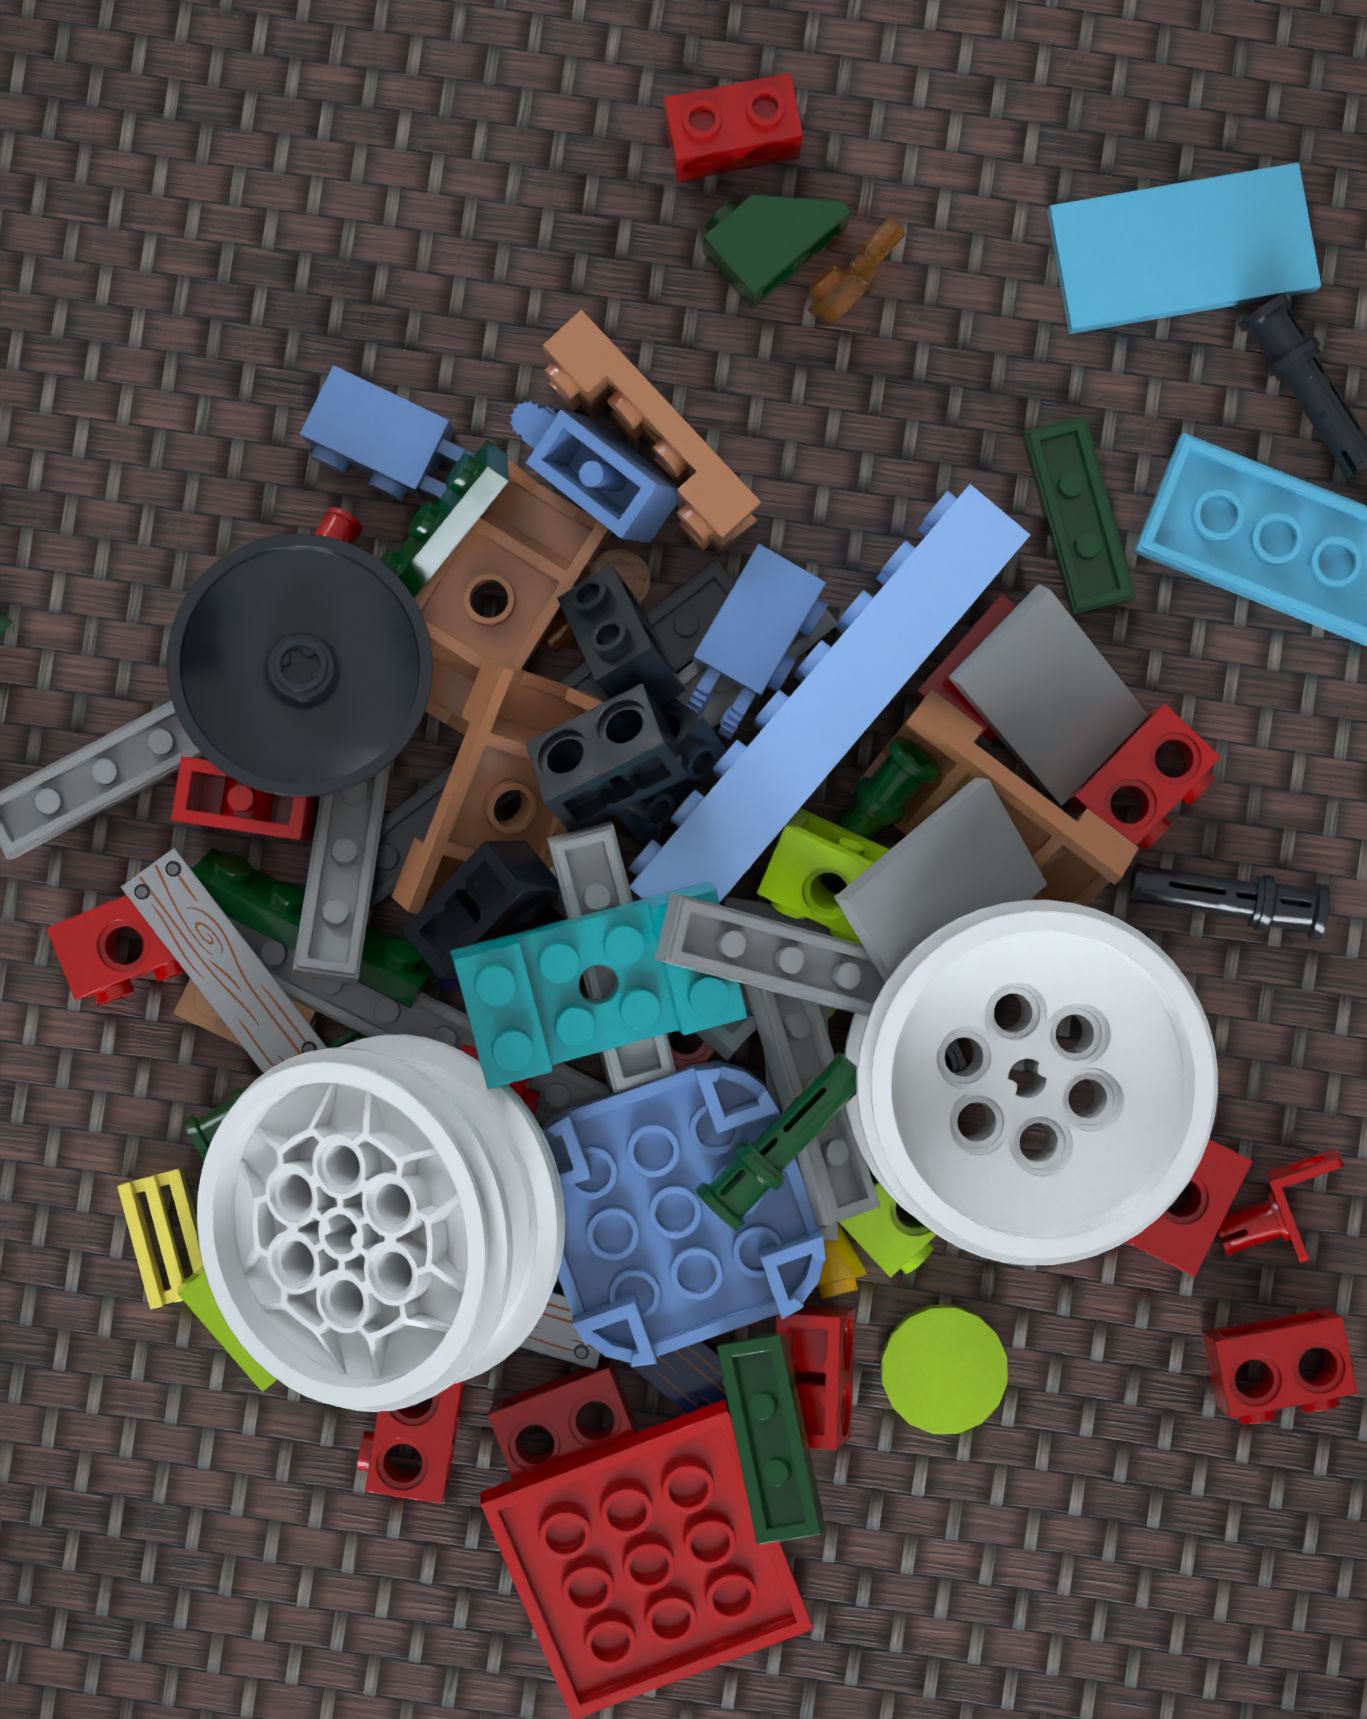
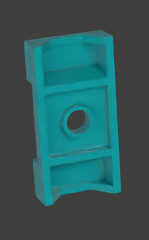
(528, 996)

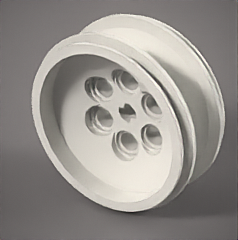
(1100, 1169)
(317, 1233)

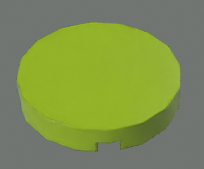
(944, 1369)

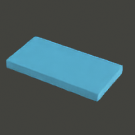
(1183, 248)
(1261, 536)

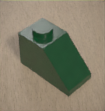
(770, 240)

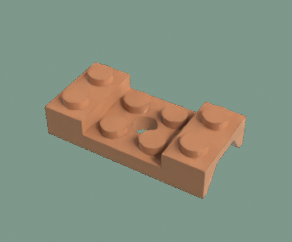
(592, 373)
(536, 552)
(503, 714)
(1070, 853)

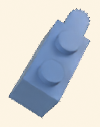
(379, 436)
(596, 470)
(755, 632)

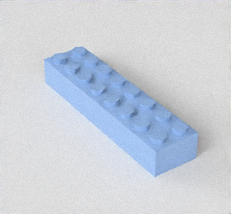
(837, 697)

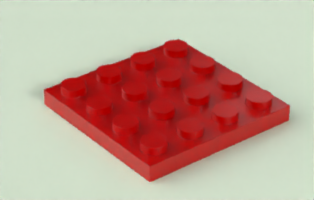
(644, 1561)

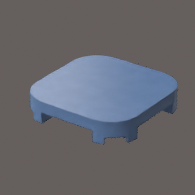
(642, 1249)

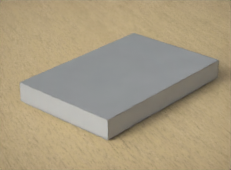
(1049, 695)
(942, 870)

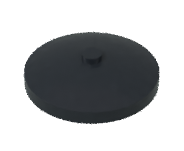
(299, 665)

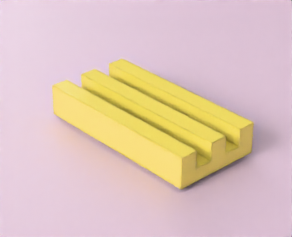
(140, 1235)

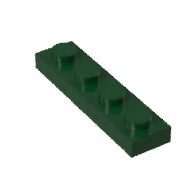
(275, 911)

